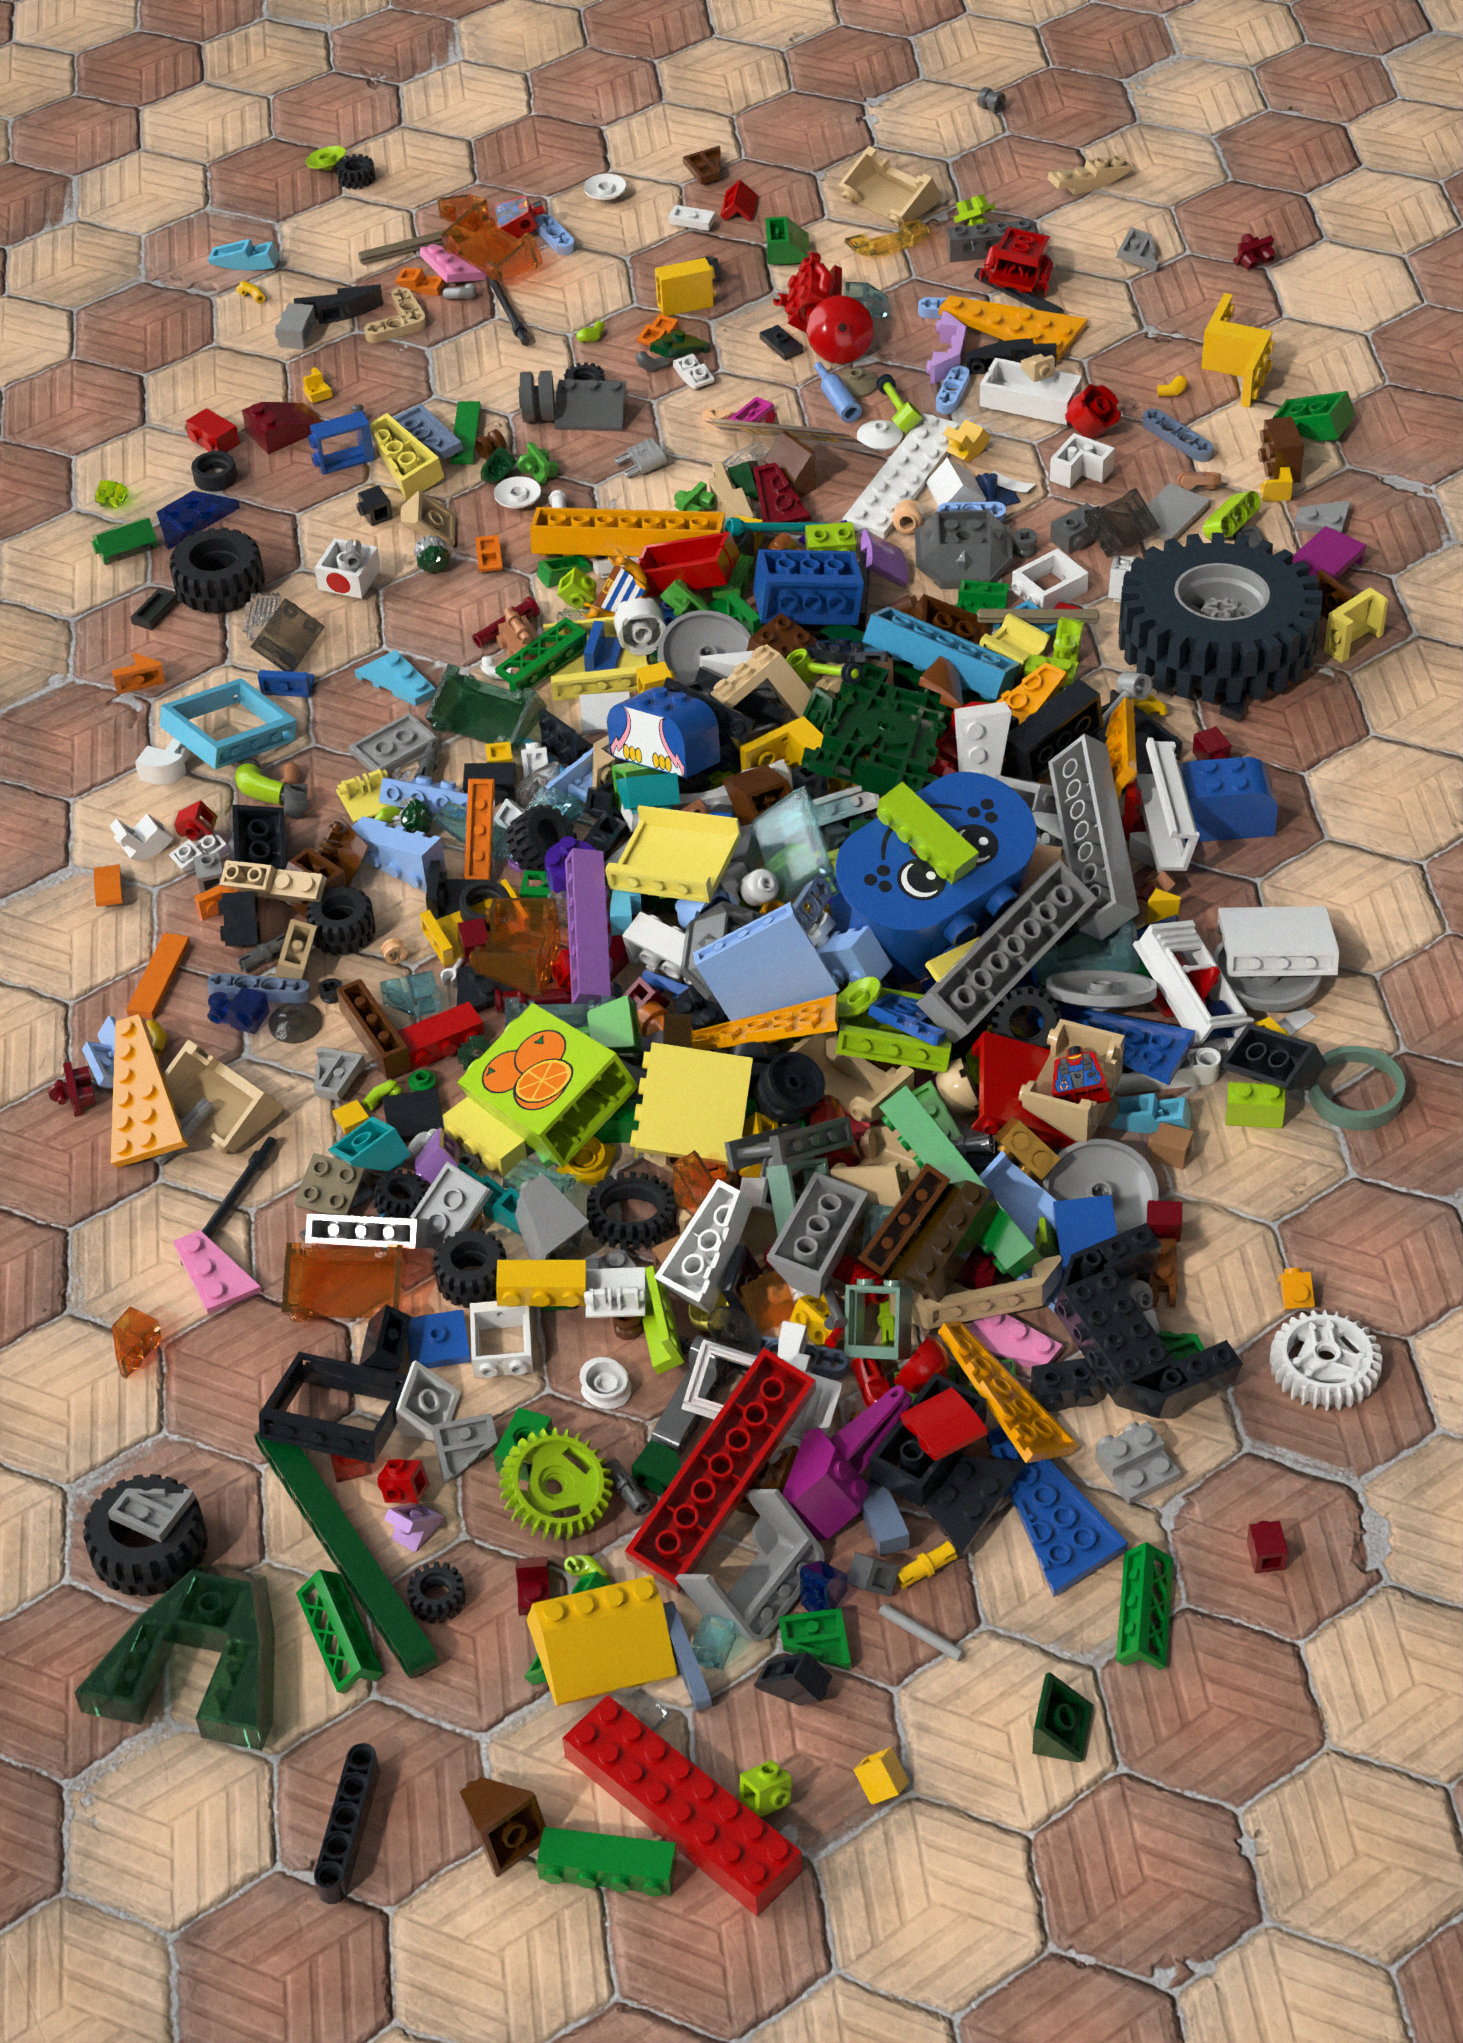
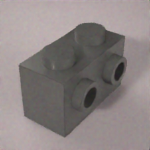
(1071, 530)

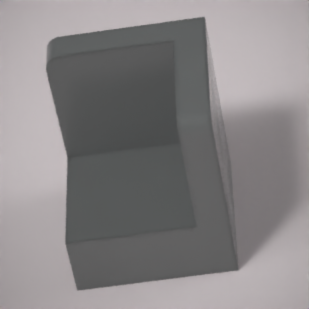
(872, 1574)

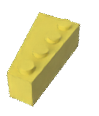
(407, 459)

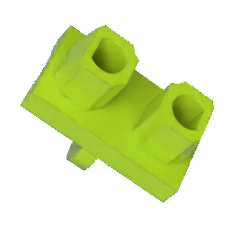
(975, 216)
(1068, 639)

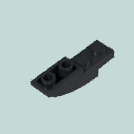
(345, 304)
(1015, 350)
(607, 832)

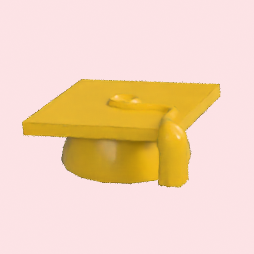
(590, 1162)

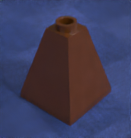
(504, 1821)

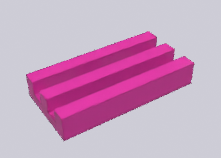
(754, 415)

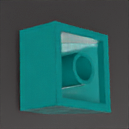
(649, 791)
(372, 1146)

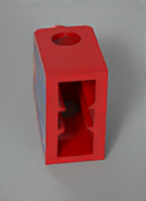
(518, 215)
(1079, 1077)

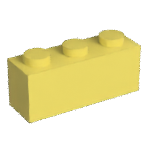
(484, 1136)

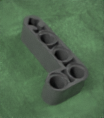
(677, 1425)

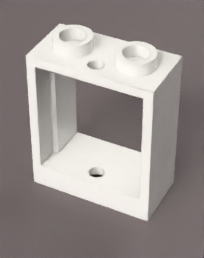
(1073, 579)
(488, 1316)

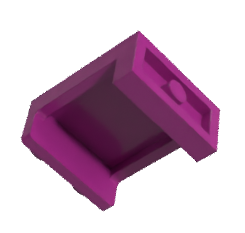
(1330, 552)

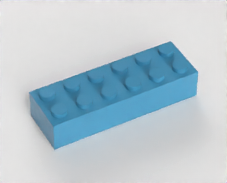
(923, 643)

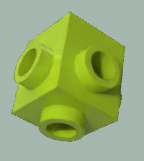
(577, 589)
(765, 1788)

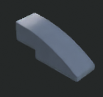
(884, 1520)

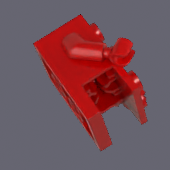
(1019, 261)
(809, 288)

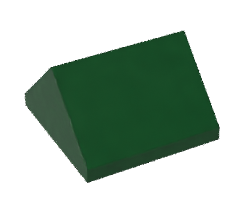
(1061, 1721)

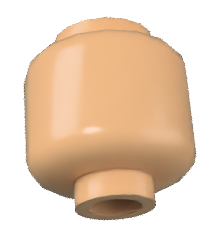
(908, 516)

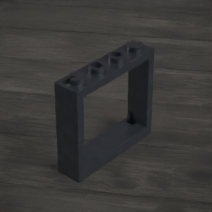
(324, 1435)

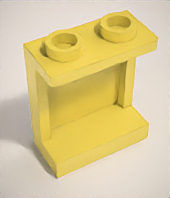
(1354, 619)
(1016, 641)

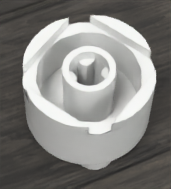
(639, 625)

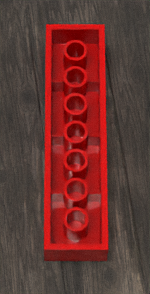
(721, 1469)
(683, 1805)

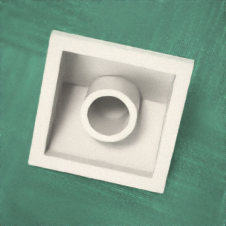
(954, 484)
(596, 708)
(424, 1402)

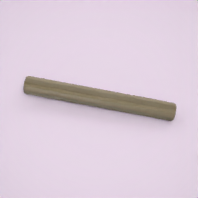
(399, 247)
(1038, 616)

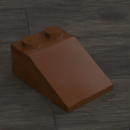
(949, 618)

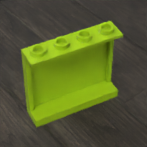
(869, 1039)

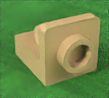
(1038, 367)

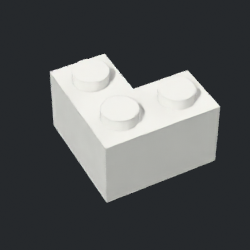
(1081, 457)

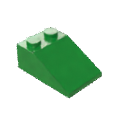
(1321, 415)

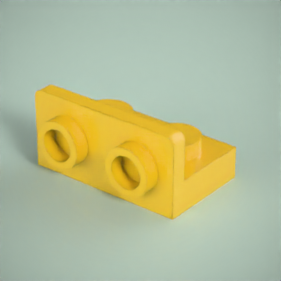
(812, 1313)

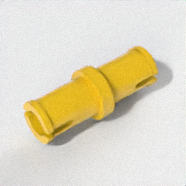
(926, 1564)

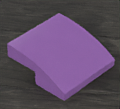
(884, 558)

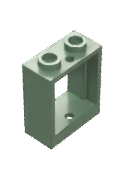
(782, 1186)
(855, 1319)

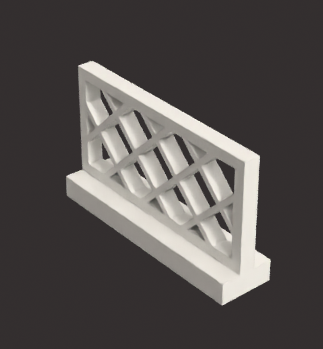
(844, 804)

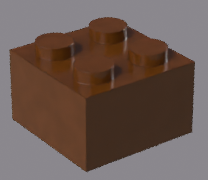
(1281, 448)

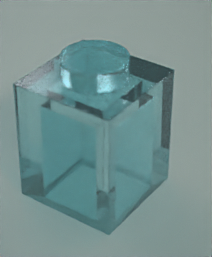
(713, 1641)

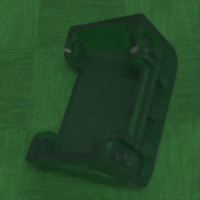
(483, 709)

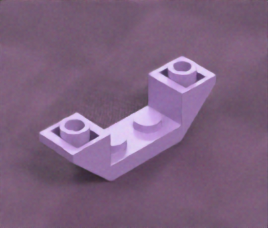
(953, 333)

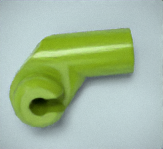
(591, 334)
(386, 814)
(376, 1094)
(584, 1564)

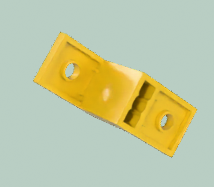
(1237, 350)
(789, 744)

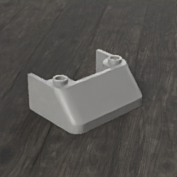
(773, 1577)

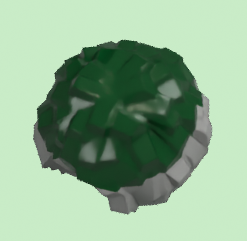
(432, 553)
(415, 816)

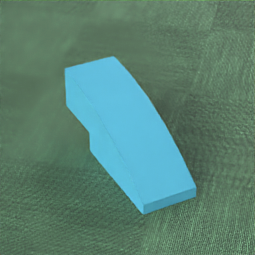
(245, 256)
(622, 908)
(1145, 1113)

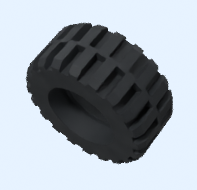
(216, 570)
(147, 1567)

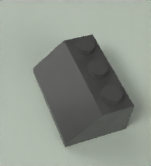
(590, 405)

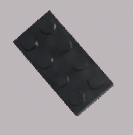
(1053, 729)
(900, 1461)

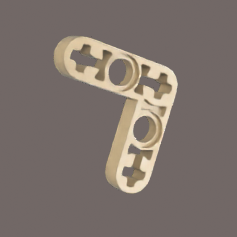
(383, 329)

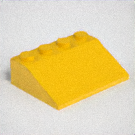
(602, 1640)

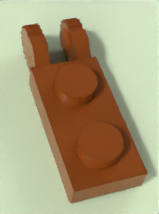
(1164, 1273)

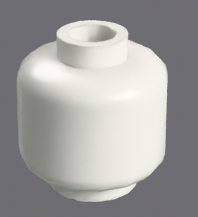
(759, 887)

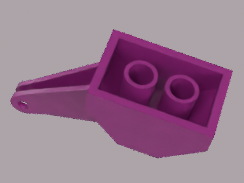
(826, 1474)

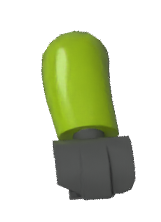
(256, 786)

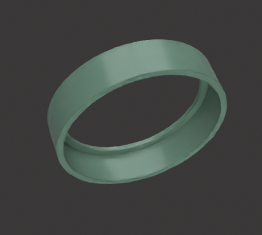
(1354, 1119)

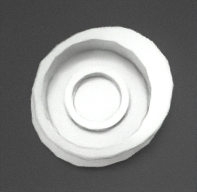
(605, 1383)

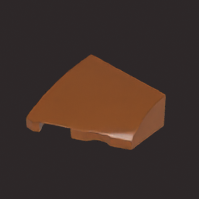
(945, 680)

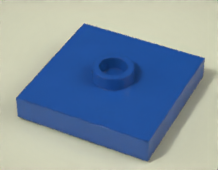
(439, 1339)

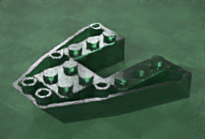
(208, 1611)

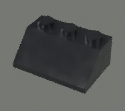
(257, 835)
(1274, 1058)

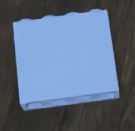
(765, 966)

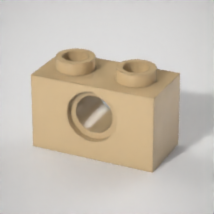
(295, 950)

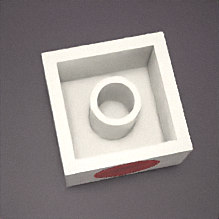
(338, 578)

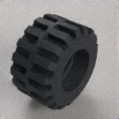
(524, 834)
(342, 920)
(1026, 996)
(465, 1251)

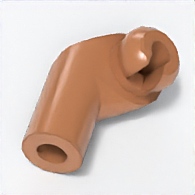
(291, 773)

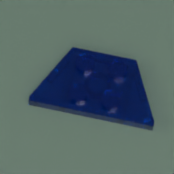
(191, 514)

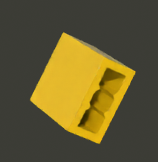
(685, 287)

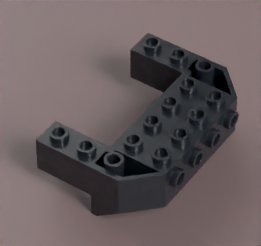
(1121, 1340)

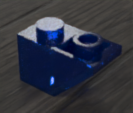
(821, 1586)

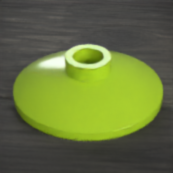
(325, 157)
(858, 997)

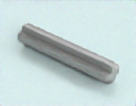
(189, 1124)

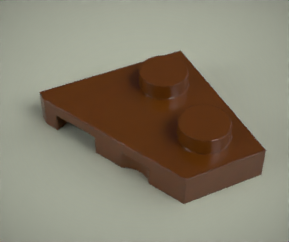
(704, 164)

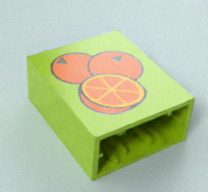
(548, 1083)

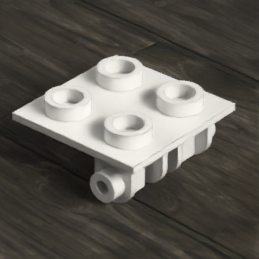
(615, 1292)

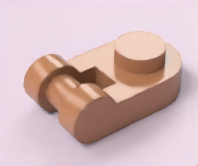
(1206, 479)

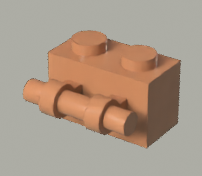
(516, 634)

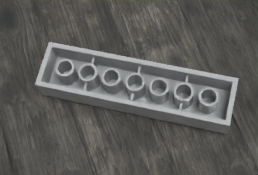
(1094, 834)
(1006, 951)

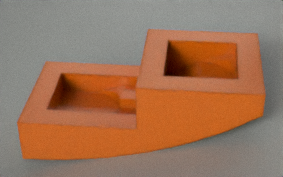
(416, 281)
(661, 326)
(488, 553)
(108, 885)

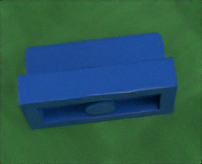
(601, 651)
(285, 683)

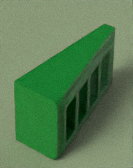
(552, 570)

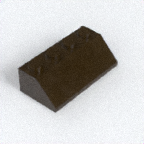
(946, 1239)

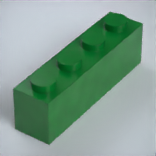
(607, 1861)

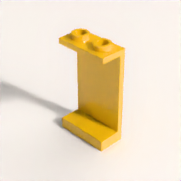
(443, 933)

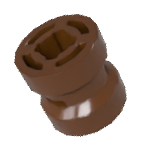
(487, 445)
(628, 1327)

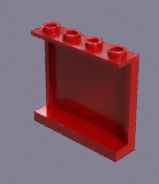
(1003, 1070)

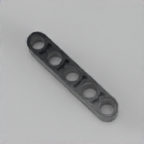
(347, 1836)

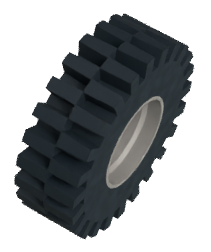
(1219, 617)

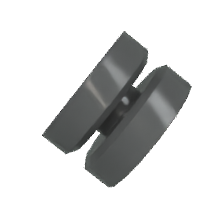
(537, 396)

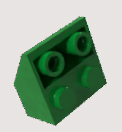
(785, 241)

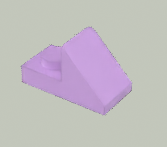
(413, 1524)

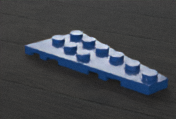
(1148, 1045)
(1059, 1521)

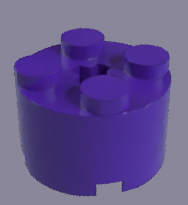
(555, 862)

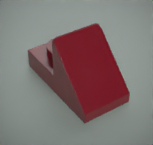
(532, 1582)

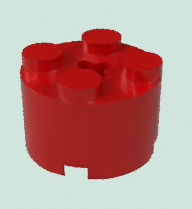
(1093, 411)

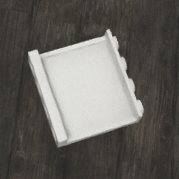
(1278, 941)

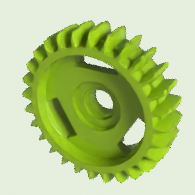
(548, 1463)

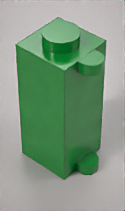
(123, 538)

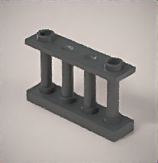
(789, 1143)

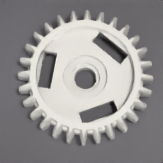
(1320, 1380)

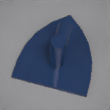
(995, 493)

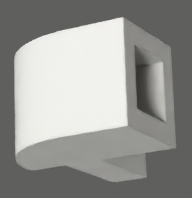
(161, 765)
(143, 840)

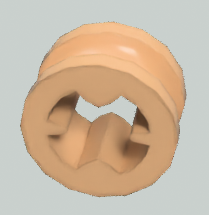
(395, 956)

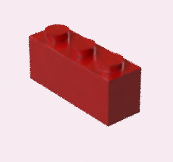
(441, 1034)

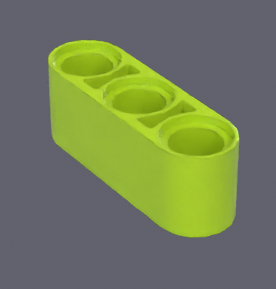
(1232, 514)

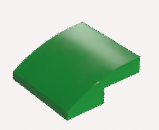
(982, 595)

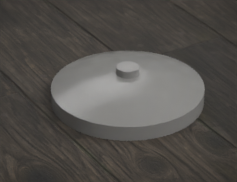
(699, 635)
(1101, 988)
(1268, 992)
(1104, 1169)

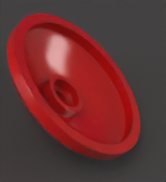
(826, 337)

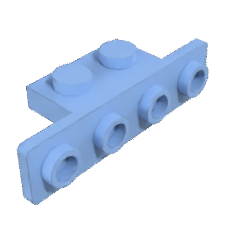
(577, 777)
(423, 789)
(101, 1055)

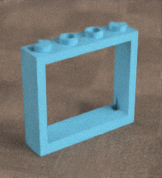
(277, 731)

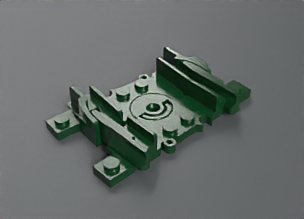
(885, 716)

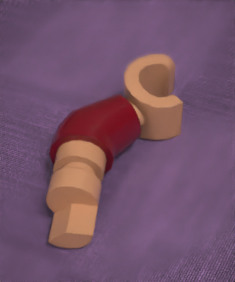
(1162, 881)

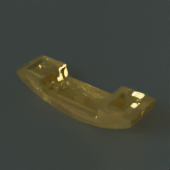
(909, 234)

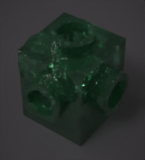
(465, 1054)

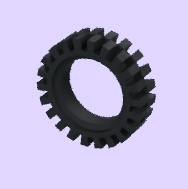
(631, 1232)

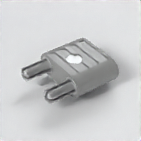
(645, 457)

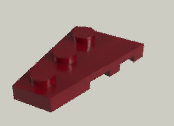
(777, 497)

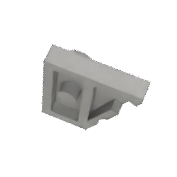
(1316, 517)

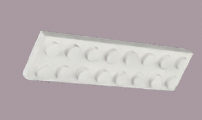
(901, 476)

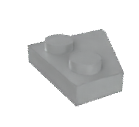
(1138, 249)
(336, 1072)
(463, 1443)
(151, 1511)

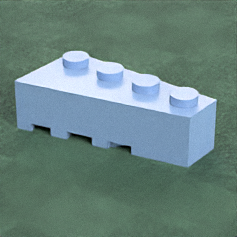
(400, 852)
(854, 955)

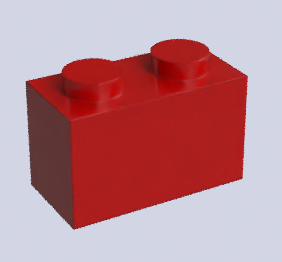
(212, 431)

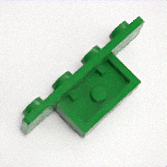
(739, 610)

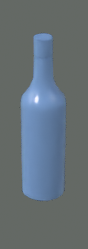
(838, 395)

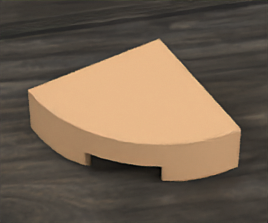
(710, 413)

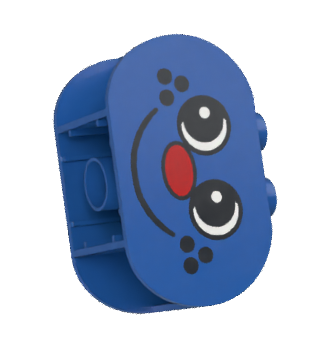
(905, 899)

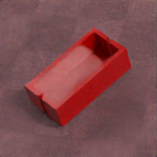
(694, 560)

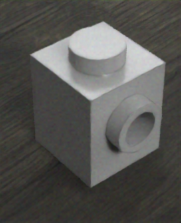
(208, 871)

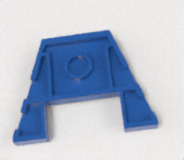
(906, 1016)

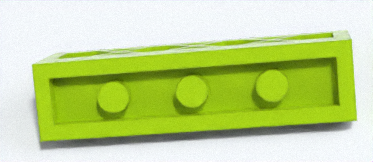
(660, 1326)

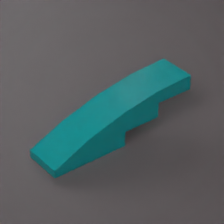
(502, 1202)

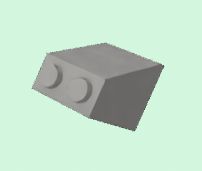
(548, 1221)

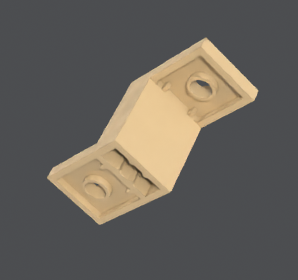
(772, 668)

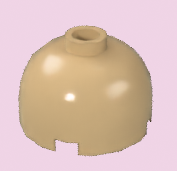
(957, 1088)

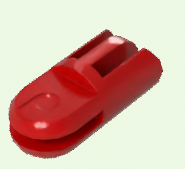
(870, 1379)

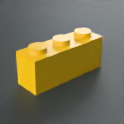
(541, 1283)

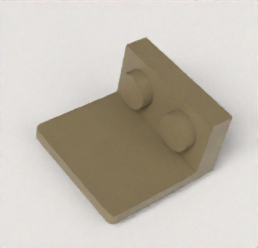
(331, 1185)

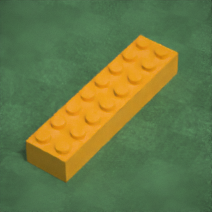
(602, 530)

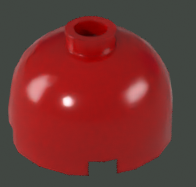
(927, 1360)

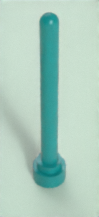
(738, 526)

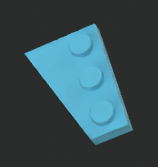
(398, 676)

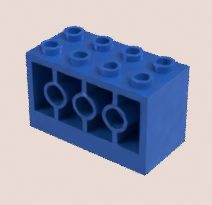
(808, 586)

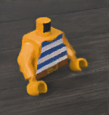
(623, 584)

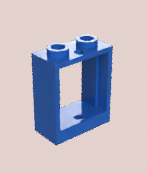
(344, 458)

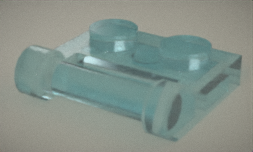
(526, 1170)

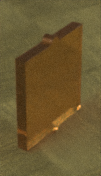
(768, 1300)

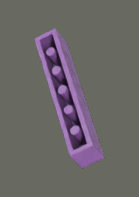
(588, 926)

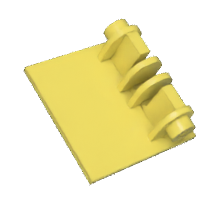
(362, 797)

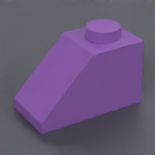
(435, 1155)

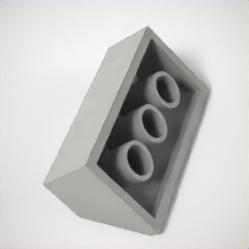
(817, 1233)

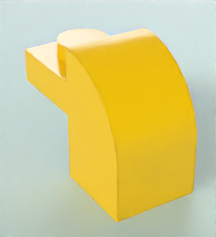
(967, 441)

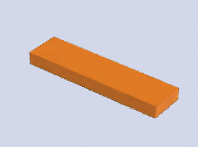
(479, 829)
(158, 975)

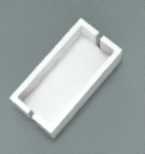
(1013, 391)

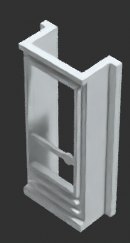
(1166, 809)
(1157, 954)
(815, 1414)

